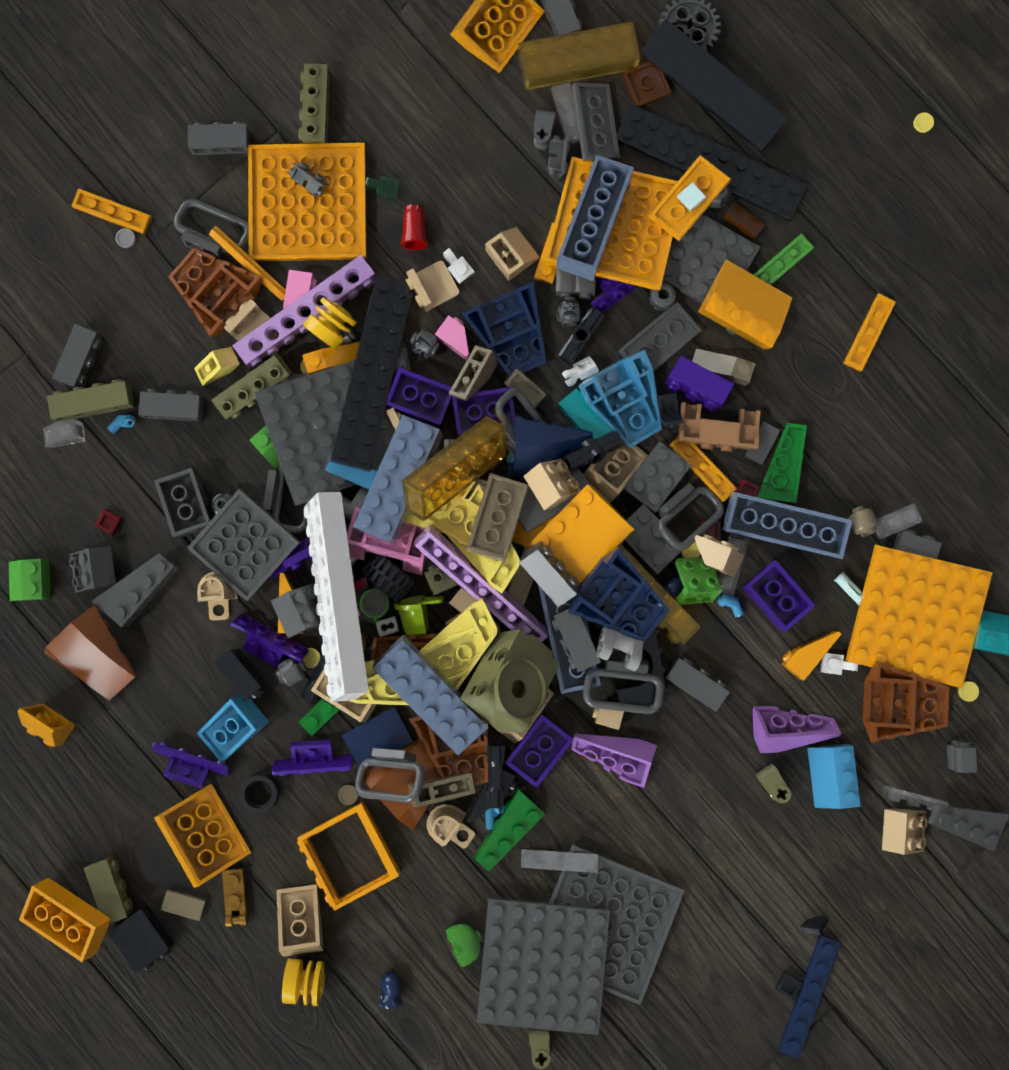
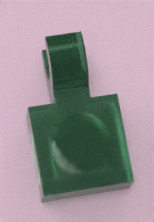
(386, 187)

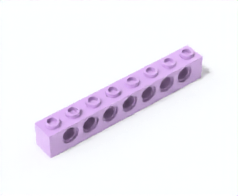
(340, 279)
(462, 571)

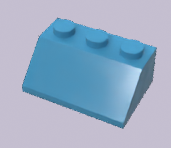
(833, 776)

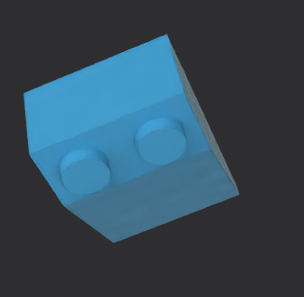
(232, 727)

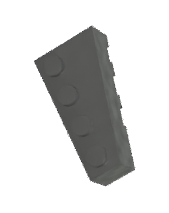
(134, 592)

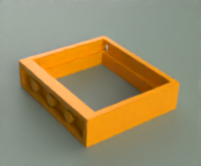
(323, 880)

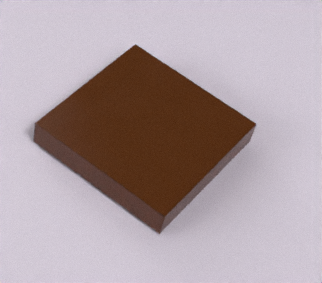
(646, 84)

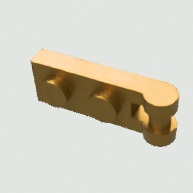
(235, 896)

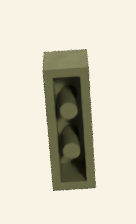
(109, 889)

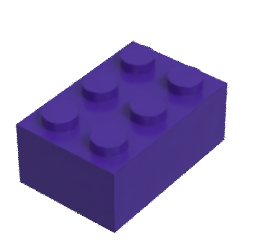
(698, 384)
(419, 398)
(479, 406)
(778, 596)
(539, 750)

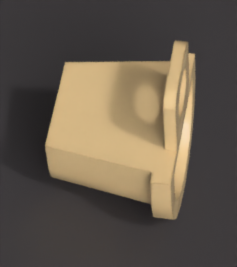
(216, 592)
(445, 823)

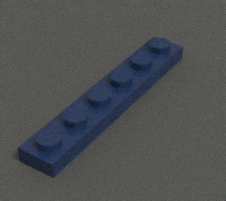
(809, 996)

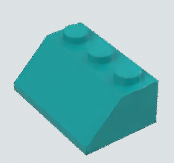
(993, 633)

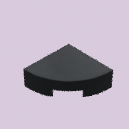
(814, 926)

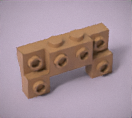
(718, 433)

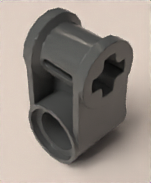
(543, 127)

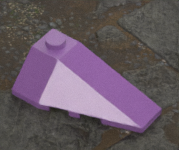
(785, 730)
(625, 756)

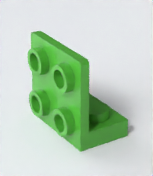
(699, 581)

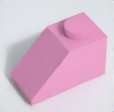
(298, 285)
(453, 336)

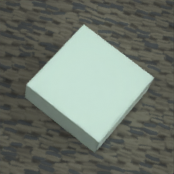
(691, 197)

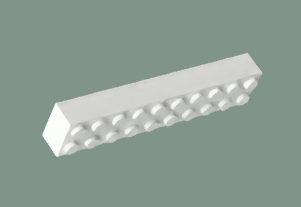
(335, 597)

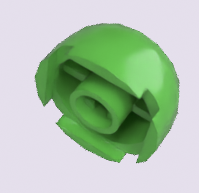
(465, 943)

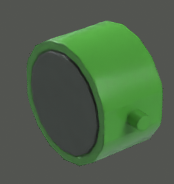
(375, 604)

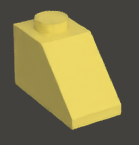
(216, 365)

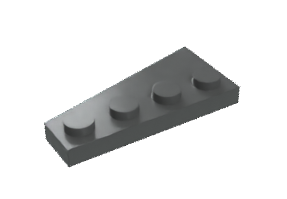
(976, 826)

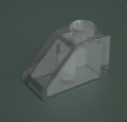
(63, 433)
(898, 521)

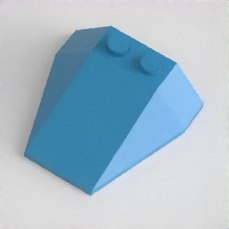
(625, 398)

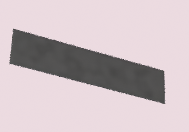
(559, 861)

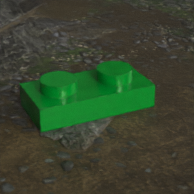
(318, 716)

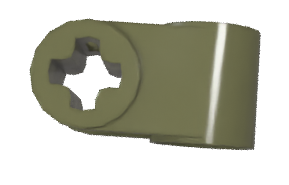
(772, 781)
(539, 1043)

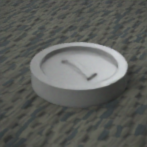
(125, 238)

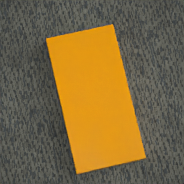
(673, 215)

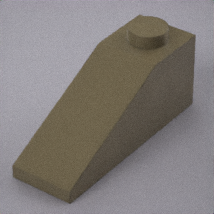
(726, 366)
(474, 373)
(443, 789)

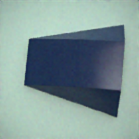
(511, 329)
(542, 443)
(619, 598)

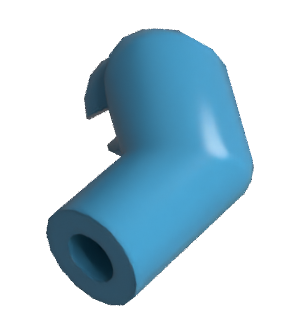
(121, 421)
(732, 602)
(490, 816)

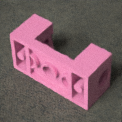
(404, 549)

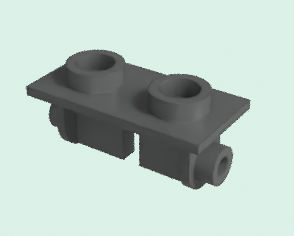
(558, 164)
(302, 173)

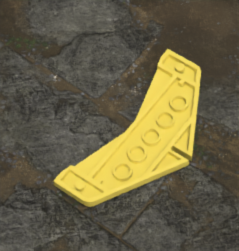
(457, 522)
(451, 652)

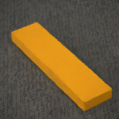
(111, 211)
(869, 332)
(704, 469)

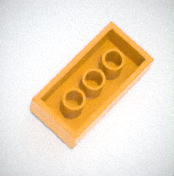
(65, 919)

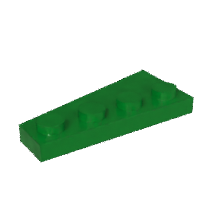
(784, 471)
(509, 829)

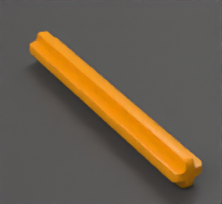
(244, 259)

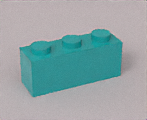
(582, 415)

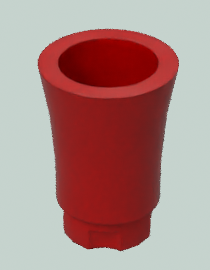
(414, 229)

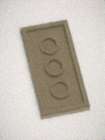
(497, 517)

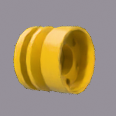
(329, 323)
(303, 982)

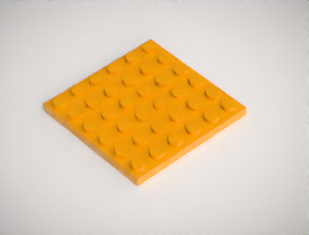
(294, 223)
(636, 245)
(918, 615)

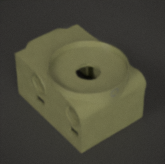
(515, 658)

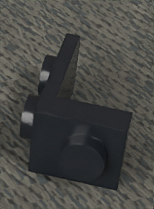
(669, 410)

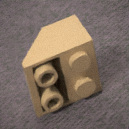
(511, 252)
(552, 483)
(719, 555)
(904, 831)

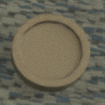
(347, 794)

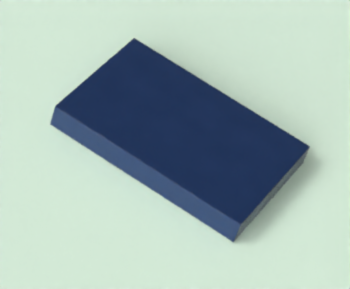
(380, 732)

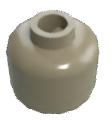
(864, 521)

